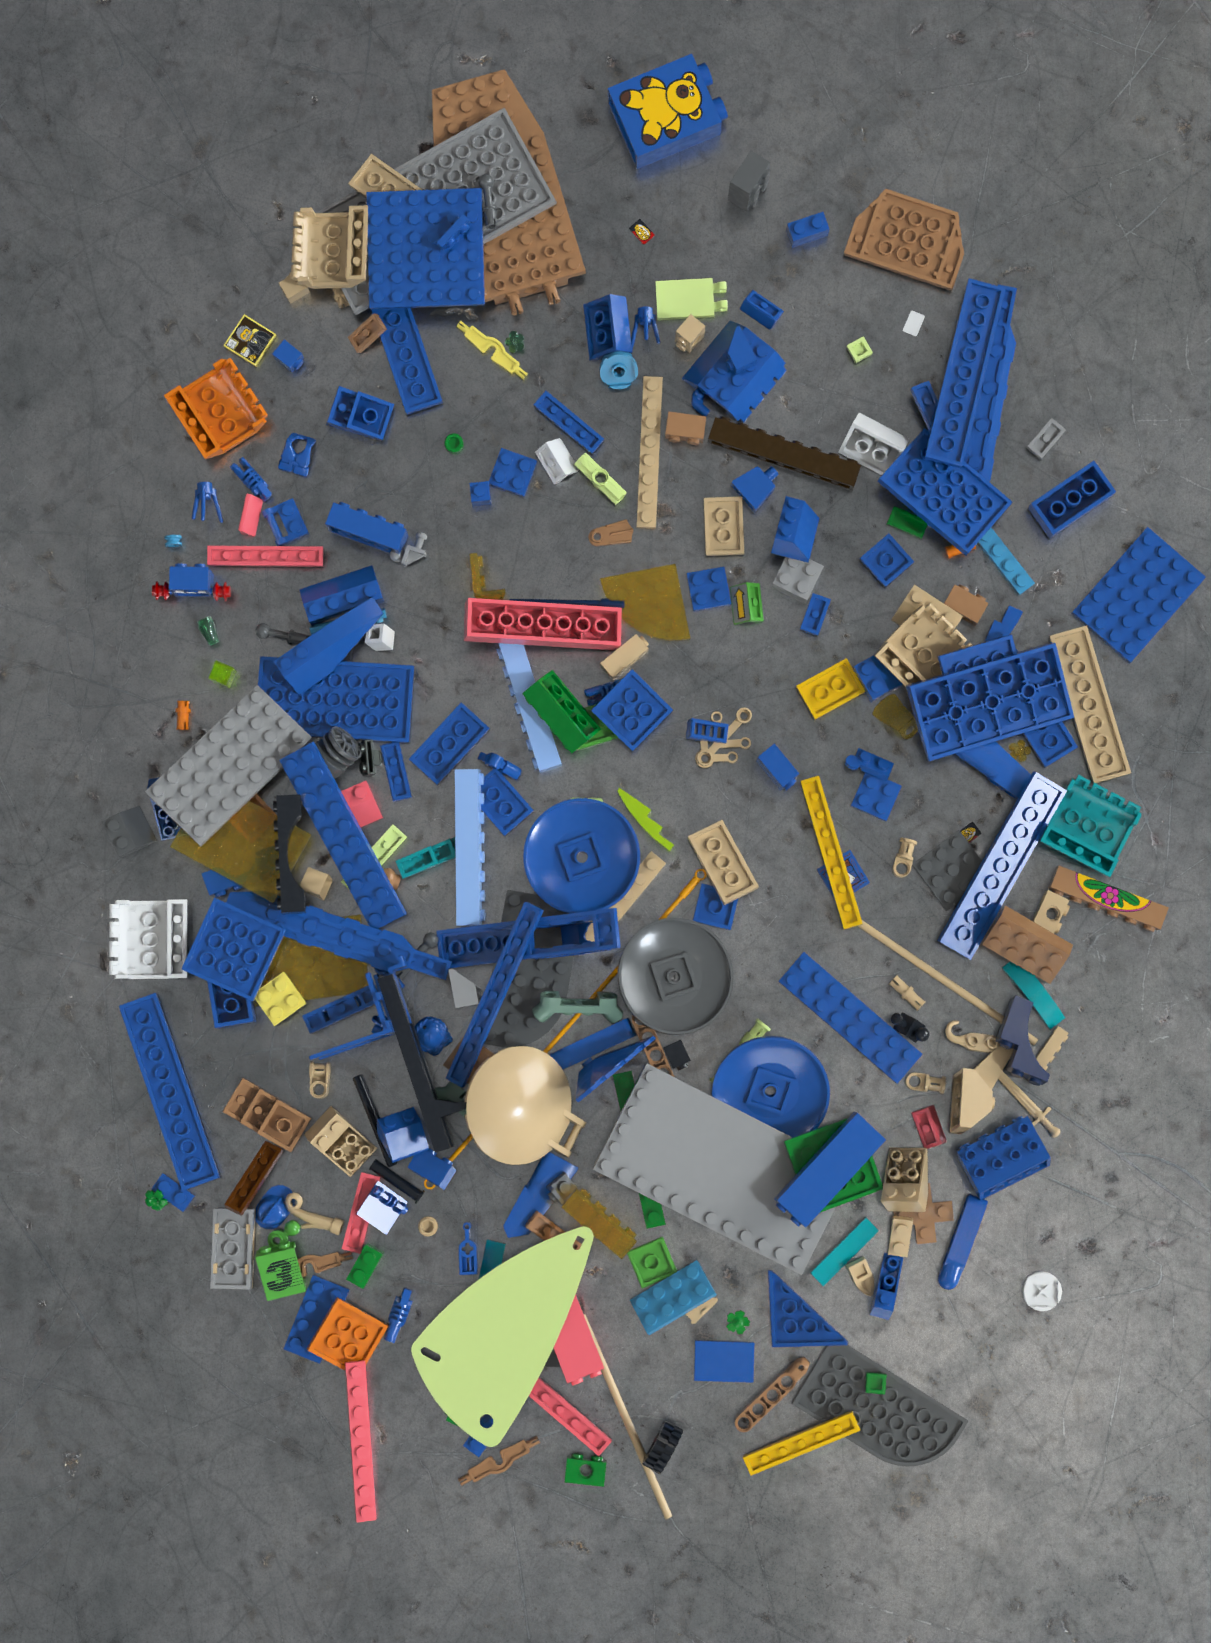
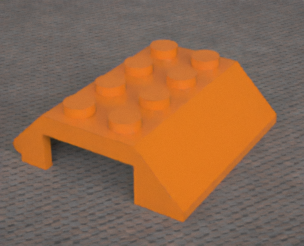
(218, 409)

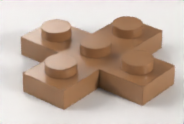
(925, 1221)

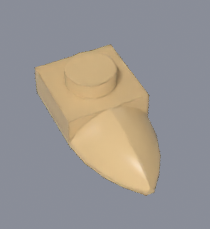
(862, 1275)

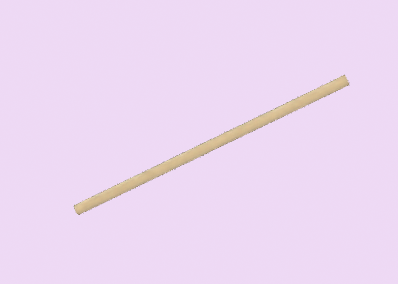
(937, 975)
(631, 1430)

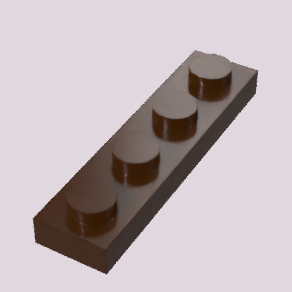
(253, 1178)

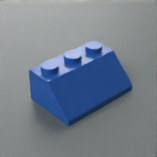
(607, 326)
(795, 530)

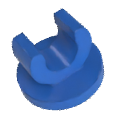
(378, 1026)

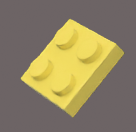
(279, 999)

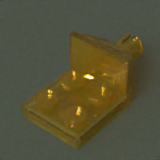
(479, 580)

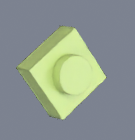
(859, 349)

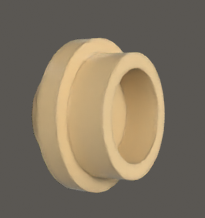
(428, 1226)

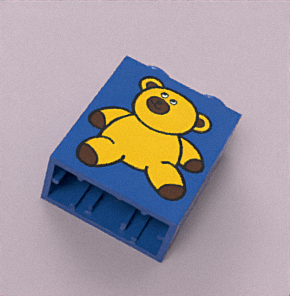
(666, 110)

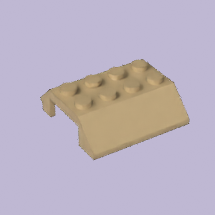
(330, 248)
(914, 646)

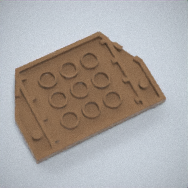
(908, 239)

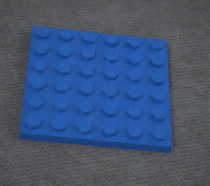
(404, 254)

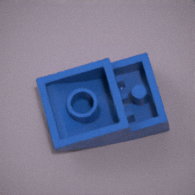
(360, 413)

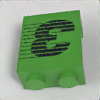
(280, 1270)

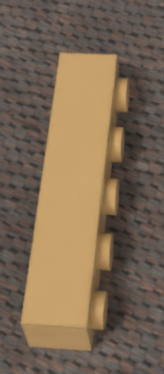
(1051, 1046)

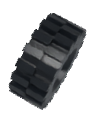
(662, 1447)

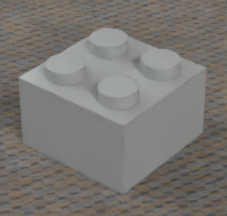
(797, 578)

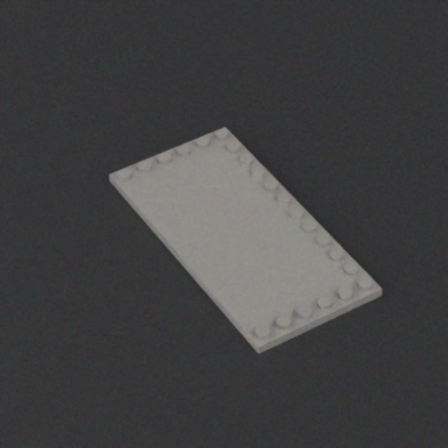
(457, 163)
(708, 1166)

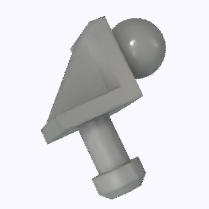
(411, 553)

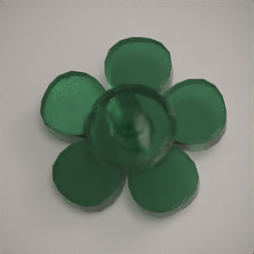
(515, 342)

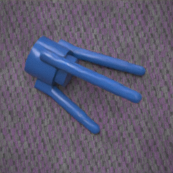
(645, 317)
(204, 492)

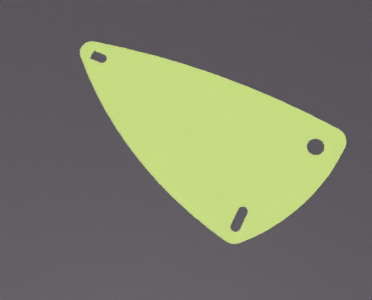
(501, 1335)

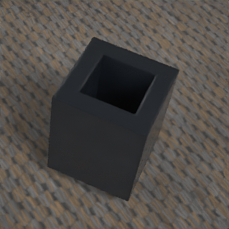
(677, 1055)

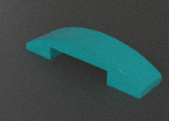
(1036, 993)

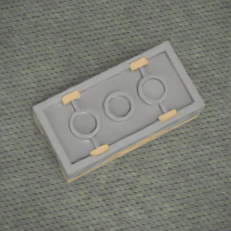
(232, 1249)

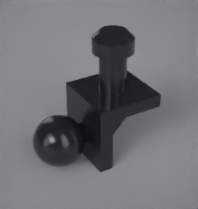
(910, 1027)

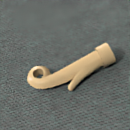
(314, 1220)

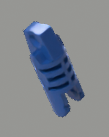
(251, 479)
(602, 690)

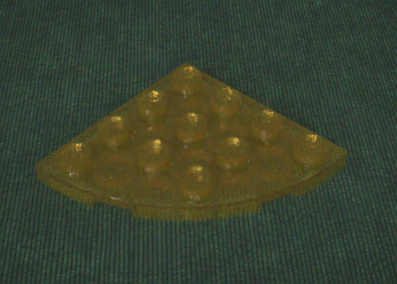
(651, 601)

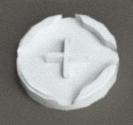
(1041, 1291)

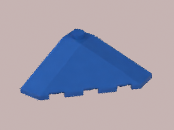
(605, 1065)

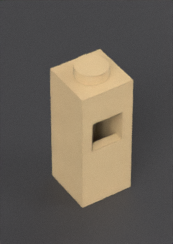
(625, 656)

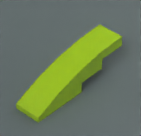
(640, 814)

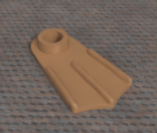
(612, 534)

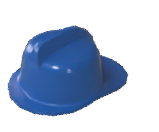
(272, 1209)

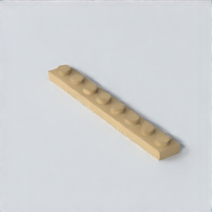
(649, 452)

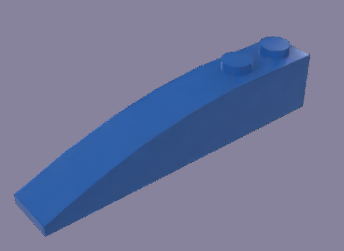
(326, 648)

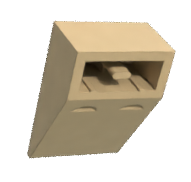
(340, 1141)
(906, 1180)

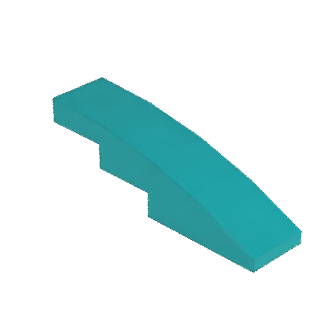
(427, 858)

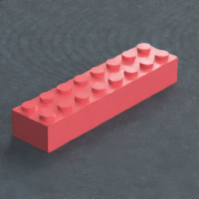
(542, 624)

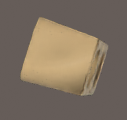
(316, 883)

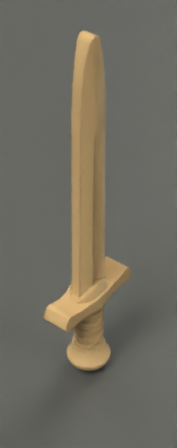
(1029, 1105)

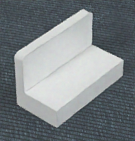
(556, 460)

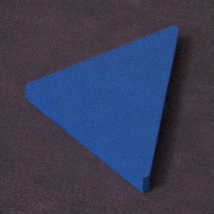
(795, 1321)

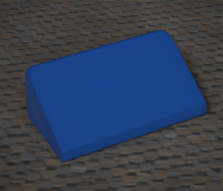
(761, 309)

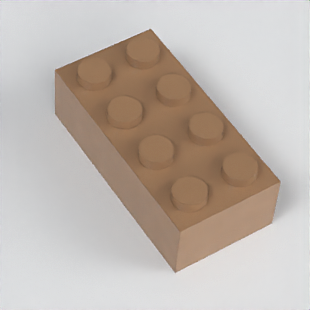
(1027, 944)

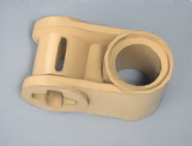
(319, 1077)

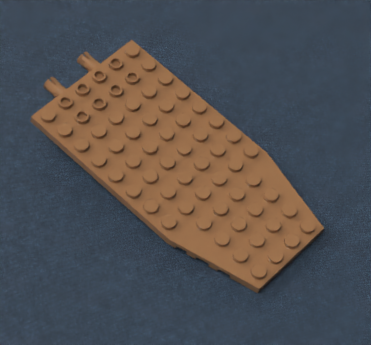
(540, 250)

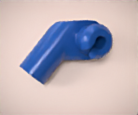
(697, 402)

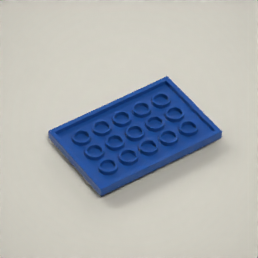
(947, 498)
(1138, 595)

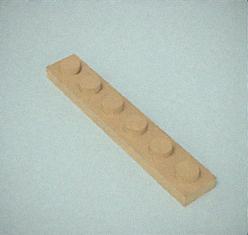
(647, 872)

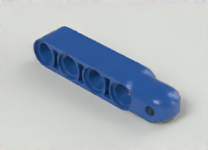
(594, 1044)
(962, 1241)

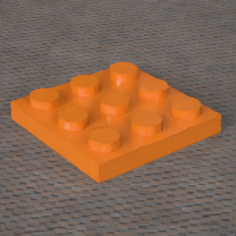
(346, 1335)

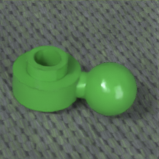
(291, 1229)

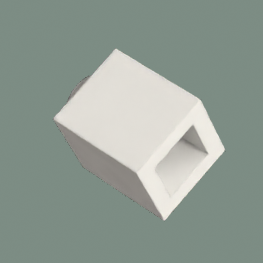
(380, 637)

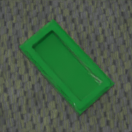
(907, 522)

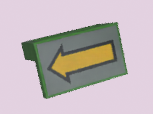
(746, 603)

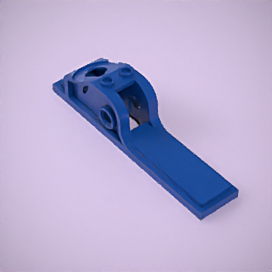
(486, 942)

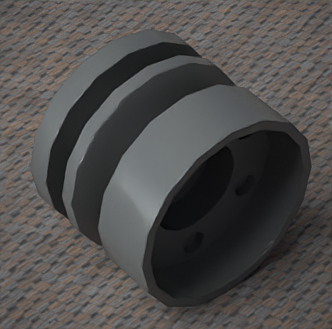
(338, 750)

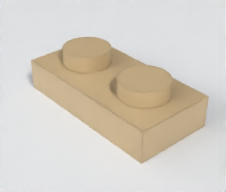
(900, 1236)

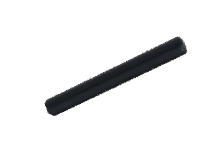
(371, 1112)

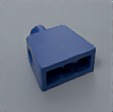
(755, 486)

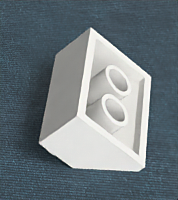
(873, 444)

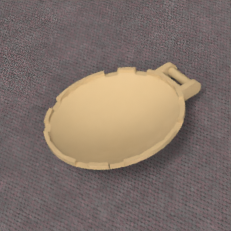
(520, 1106)

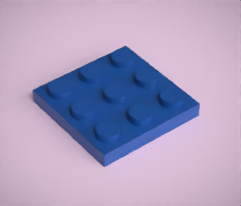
(632, 709)

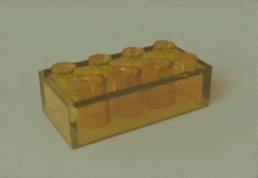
(604, 1227)

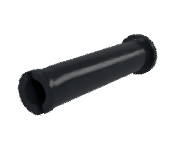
(396, 1180)

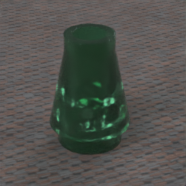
(208, 630)

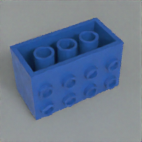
(1003, 1157)

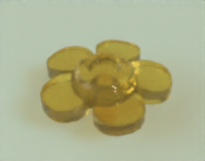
(1019, 751)

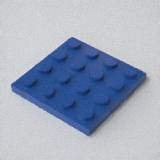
(233, 949)

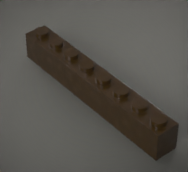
(784, 453)

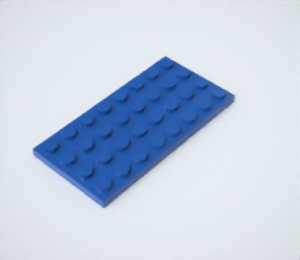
(359, 697)

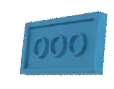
(673, 1297)

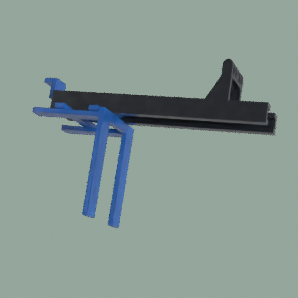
(402, 1025)

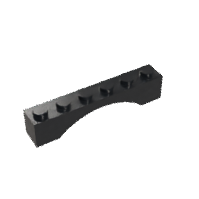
(288, 814)

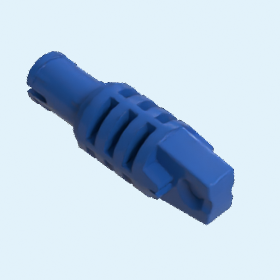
(398, 1315)

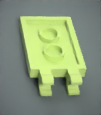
(689, 296)

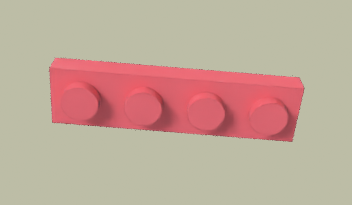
(357, 1226)

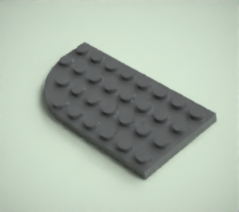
(515, 1021)
(896, 1427)

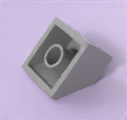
(464, 991)

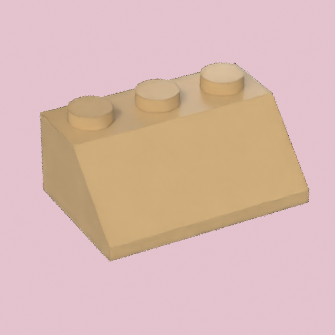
(916, 598)

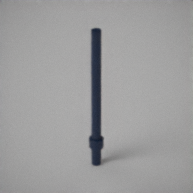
(605, 602)

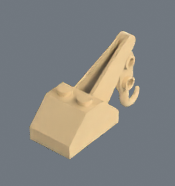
(973, 1087)

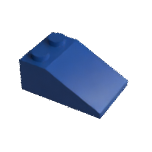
(875, 678)

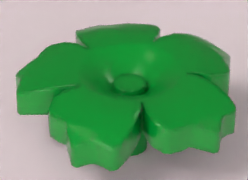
(155, 1200)
(738, 1322)

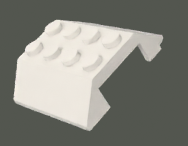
(148, 939)

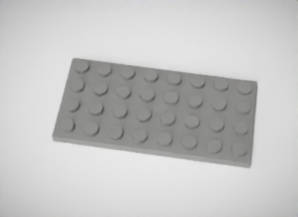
(228, 765)

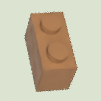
(685, 428)
(966, 604)

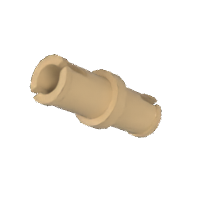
(907, 992)

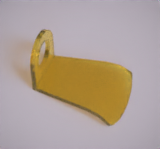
(895, 714)

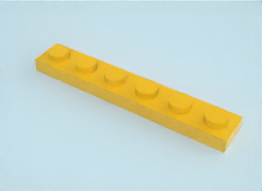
(801, 1443)

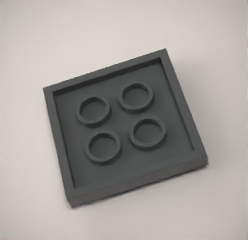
(949, 869)

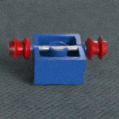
(191, 581)

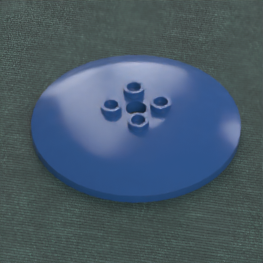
(575, 828)
(778, 1062)

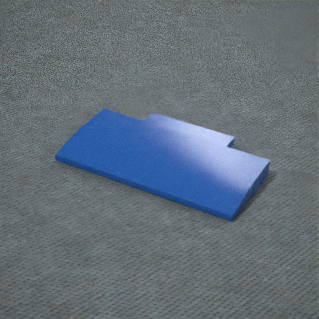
(989, 696)

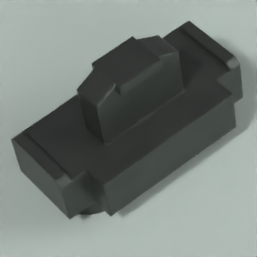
(369, 758)

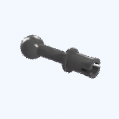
(486, 182)
(264, 631)
(429, 941)

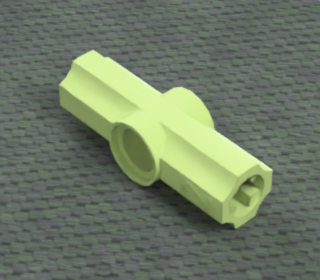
(609, 487)

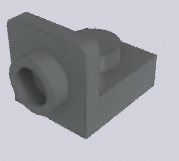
(560, 1188)

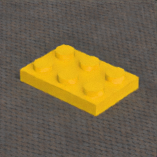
(830, 689)

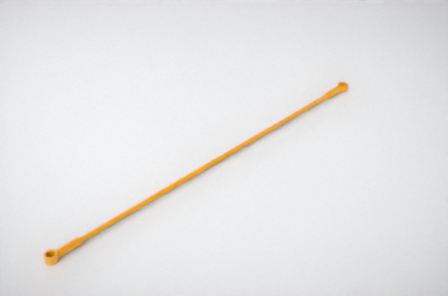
(682, 895)

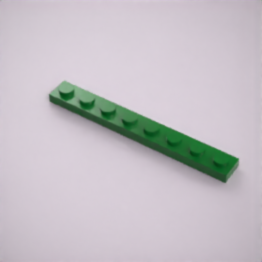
(651, 1209)

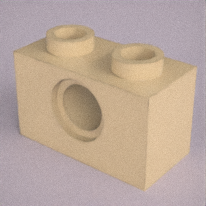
(689, 334)
(1058, 904)

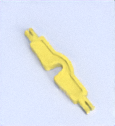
(484, 343)

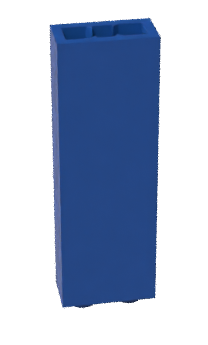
(829, 1170)

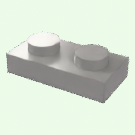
(1046, 438)

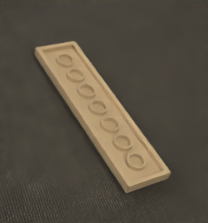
(1091, 706)

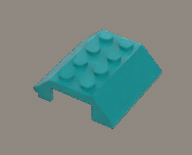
(1091, 825)

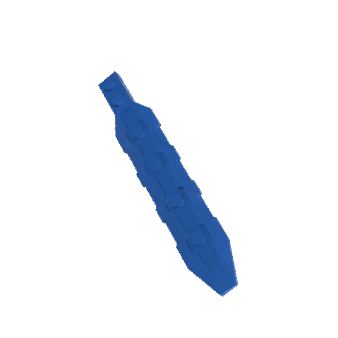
(993, 392)
(343, 936)

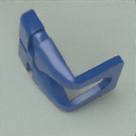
(295, 461)

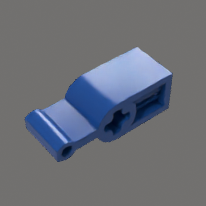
(463, 1255)

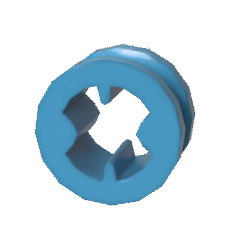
(173, 541)

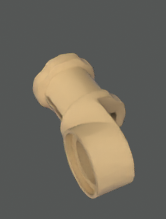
(904, 856)
(925, 1083)

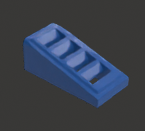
(691, 727)

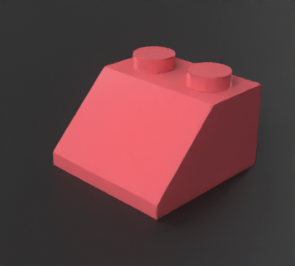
(362, 803)

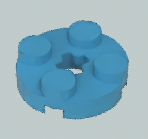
(618, 359)

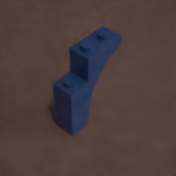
(1014, 1035)

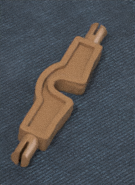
(324, 1262)
(508, 1455)

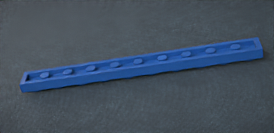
(494, 994)

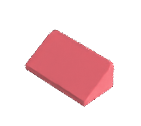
(250, 515)
(929, 1127)

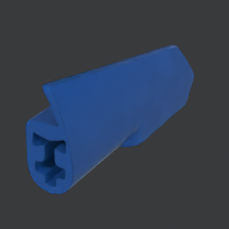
(998, 767)
(535, 1193)

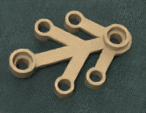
(730, 743)

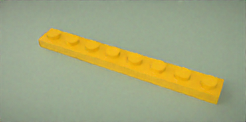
(831, 852)

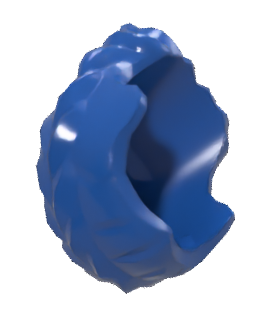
(434, 1036)

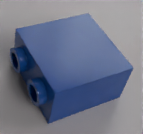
(778, 767)

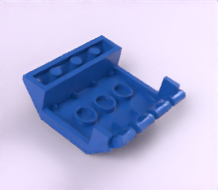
(734, 390)

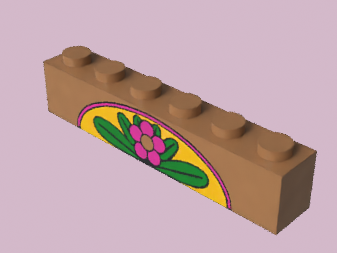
(1108, 898)

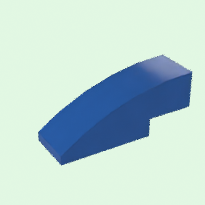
(1007, 624)

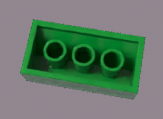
(561, 711)

